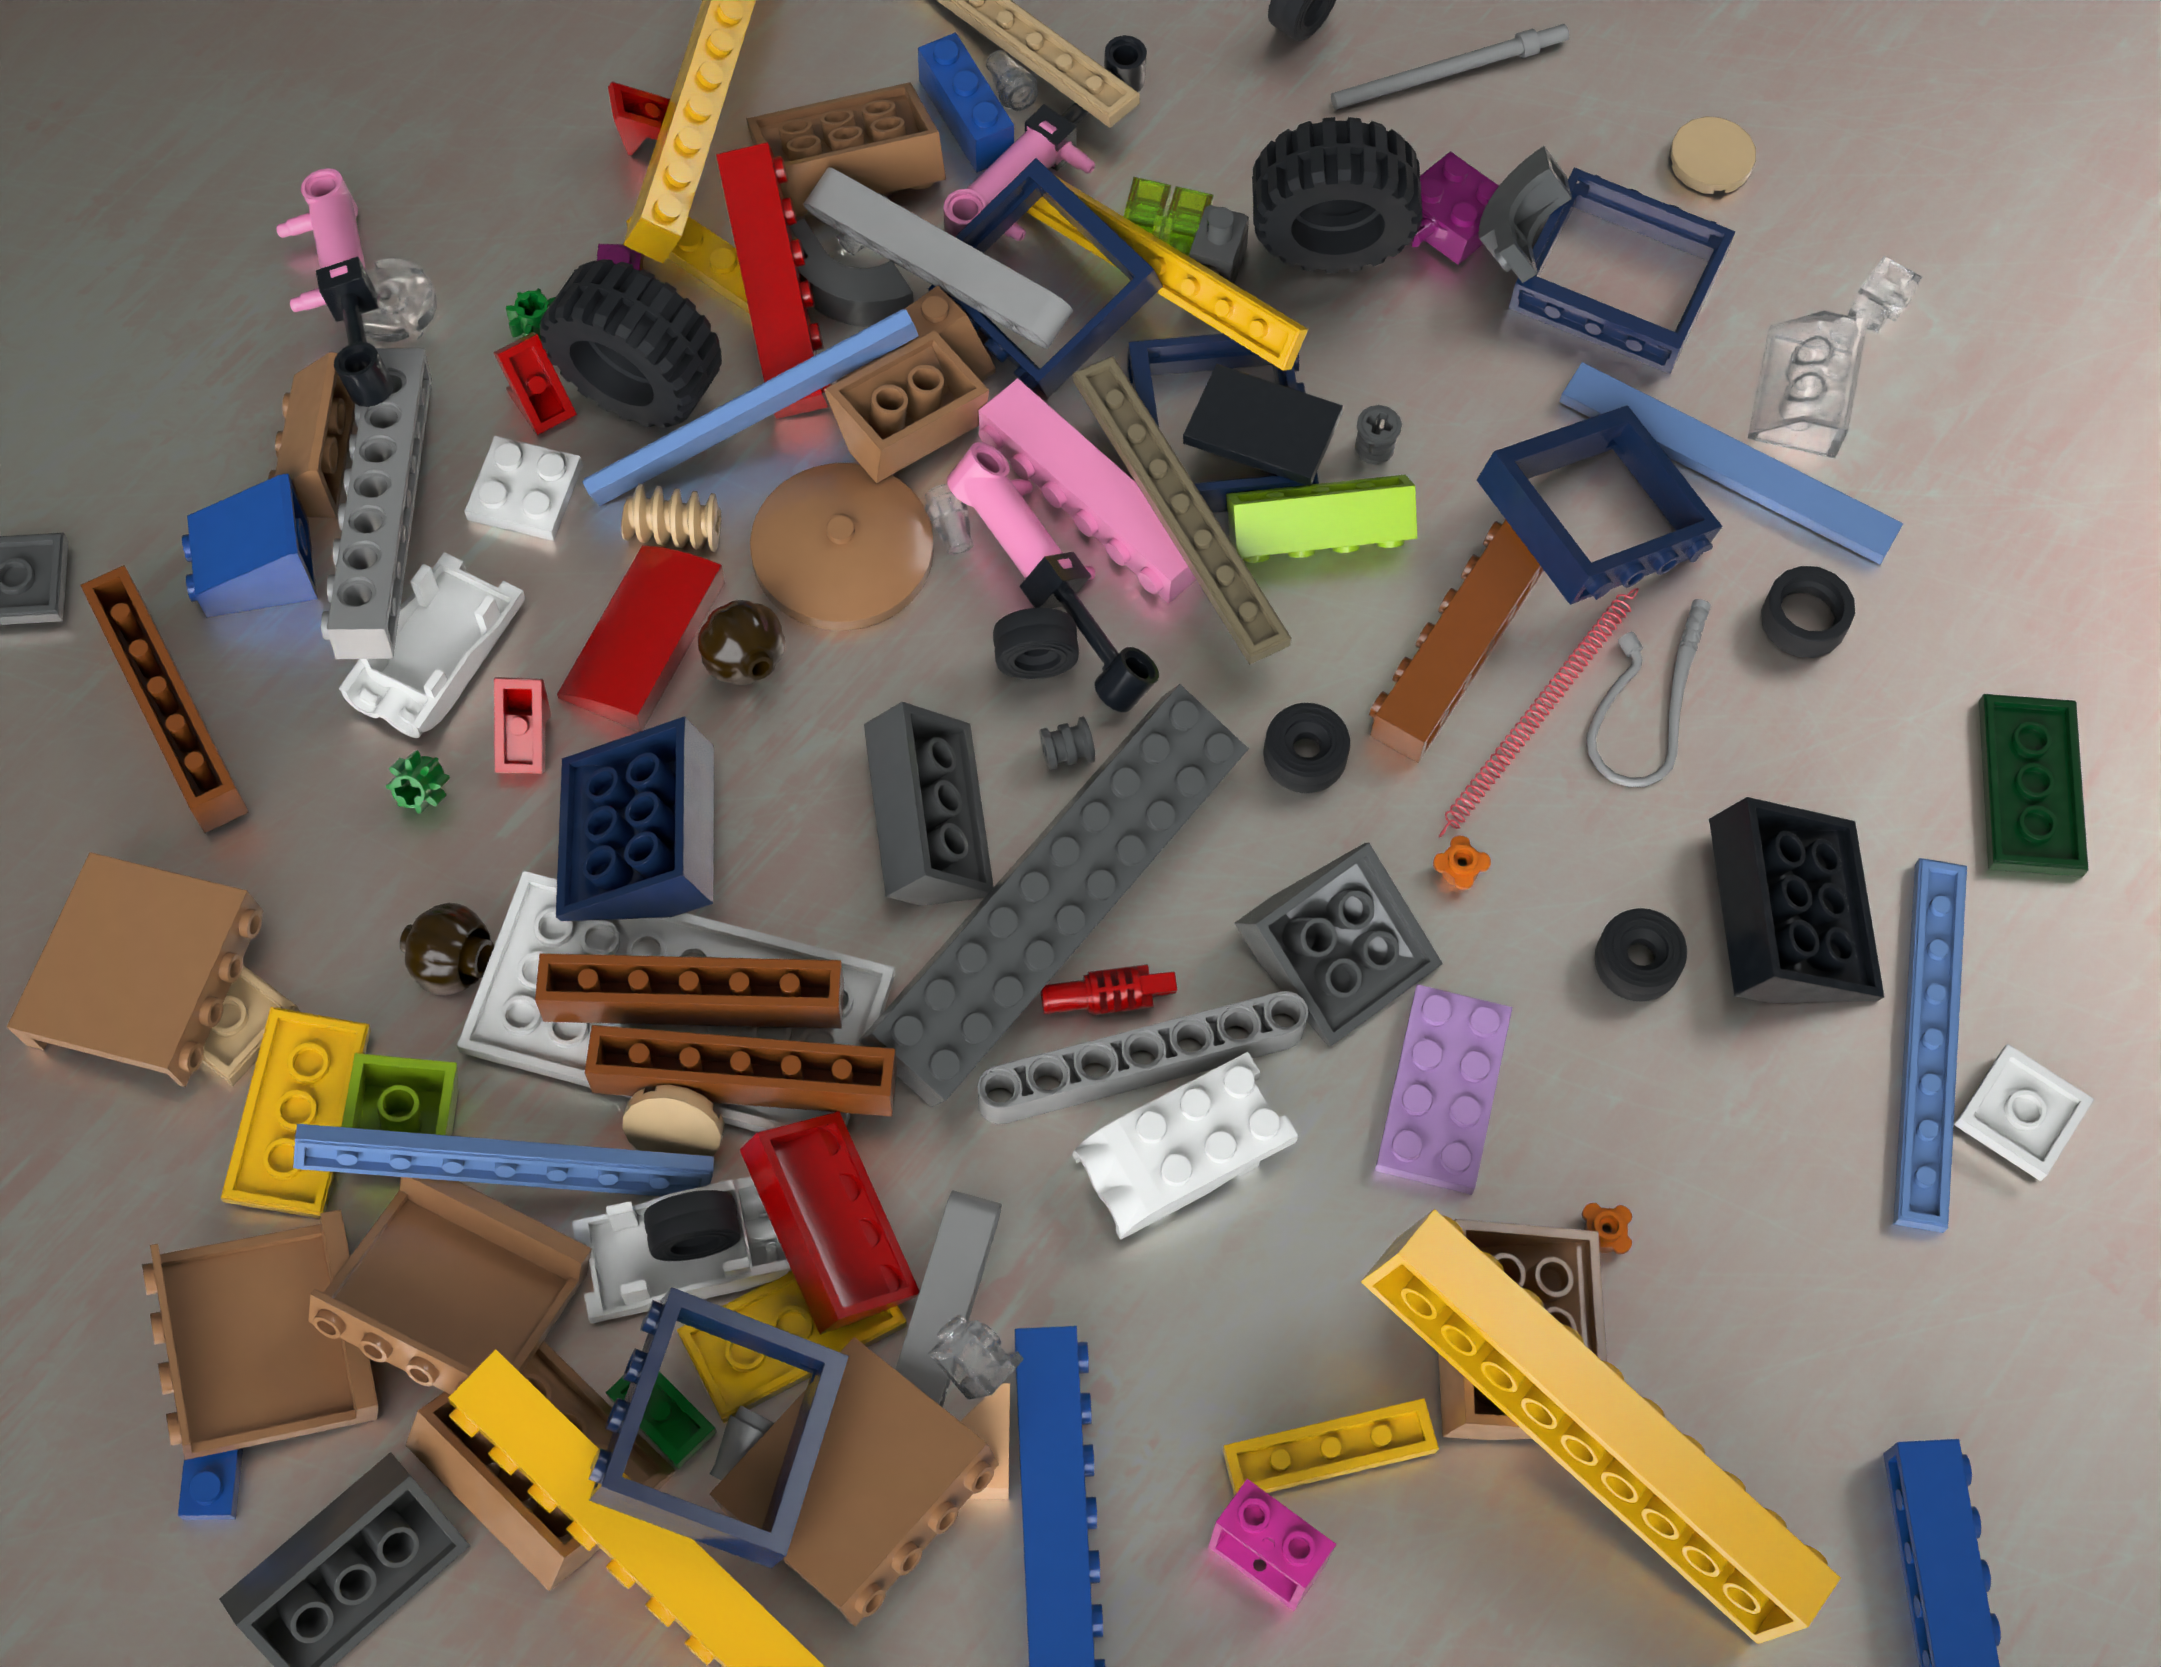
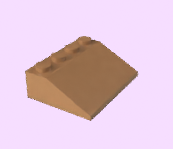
(870, 136)
(1565, 1274)
(502, 1500)

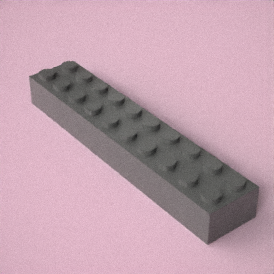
(1054, 895)

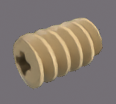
(672, 519)

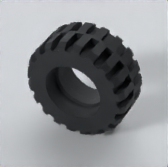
(1336, 195)
(631, 343)

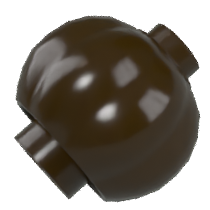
(741, 642)
(446, 949)

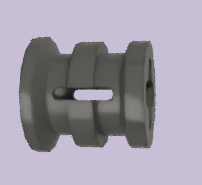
(1382, 438)
(1067, 744)

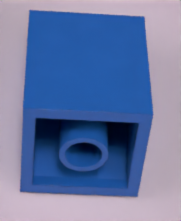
(251, 551)

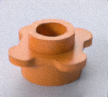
(1461, 876)
(1617, 1219)

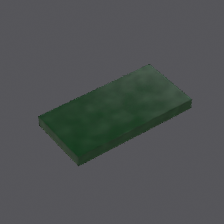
(2032, 785)

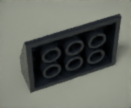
(1794, 905)

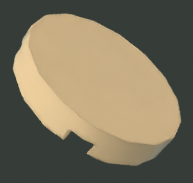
(1712, 155)
(673, 1122)

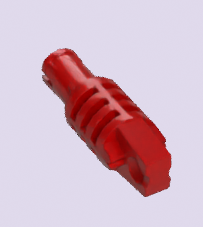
(1109, 991)

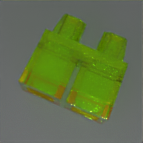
(1171, 222)

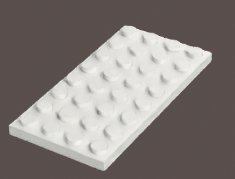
(510, 1030)

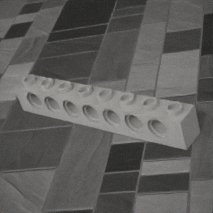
(378, 513)

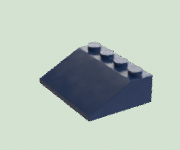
(637, 826)

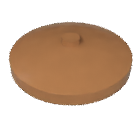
(841, 547)

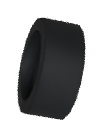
(1817, 583)

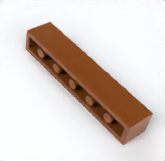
(1456, 645)
(164, 699)
(690, 991)
(744, 1069)

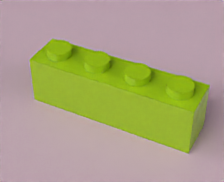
(1322, 517)

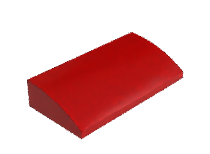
(643, 635)
(829, 1221)

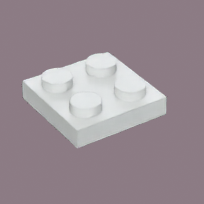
(523, 488)
(2024, 1112)

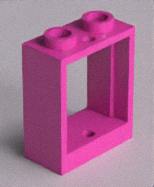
(1265, 1530)

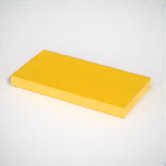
(296, 1080)
(749, 1378)

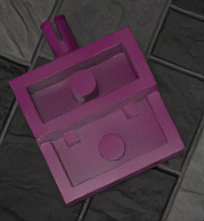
(1453, 207)

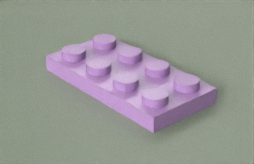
(1444, 1089)

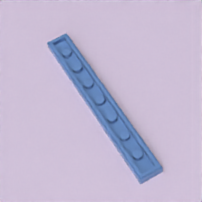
(751, 407)
(1739, 466)
(1930, 1047)
(498, 1161)

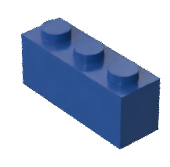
(965, 101)

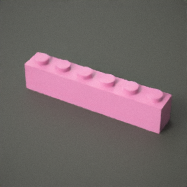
(1085, 485)

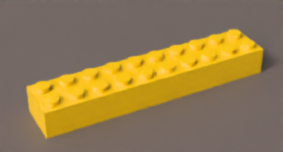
(1602, 1429)

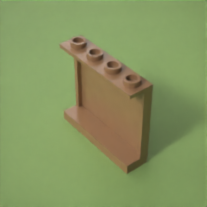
(138, 966)
(450, 1283)
(242, 1342)
(880, 1486)

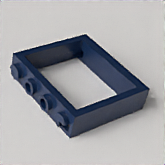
(999, 216)
(1602, 322)
(1195, 355)
(1549, 542)
(758, 1545)

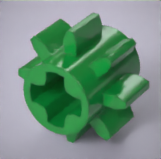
(527, 313)
(417, 782)

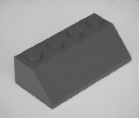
(927, 807)
(345, 1570)

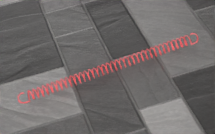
(1522, 724)

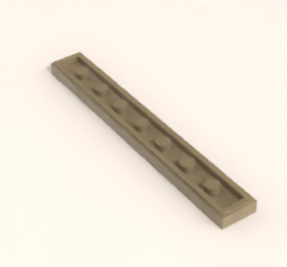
(1182, 510)

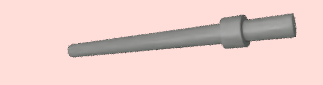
(1524, 44)

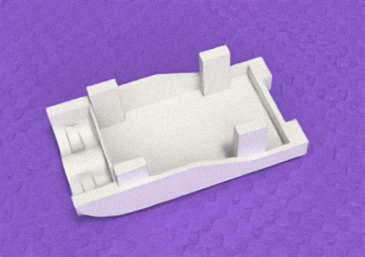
(438, 647)
(1183, 1145)
(630, 1278)

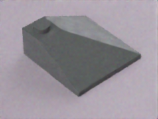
(1340, 942)

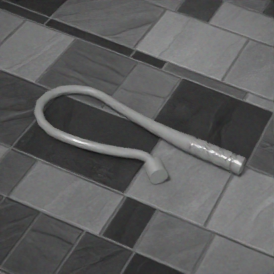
(1632, 648)

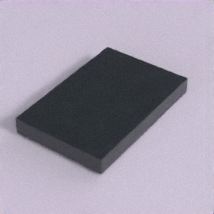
(1263, 424)

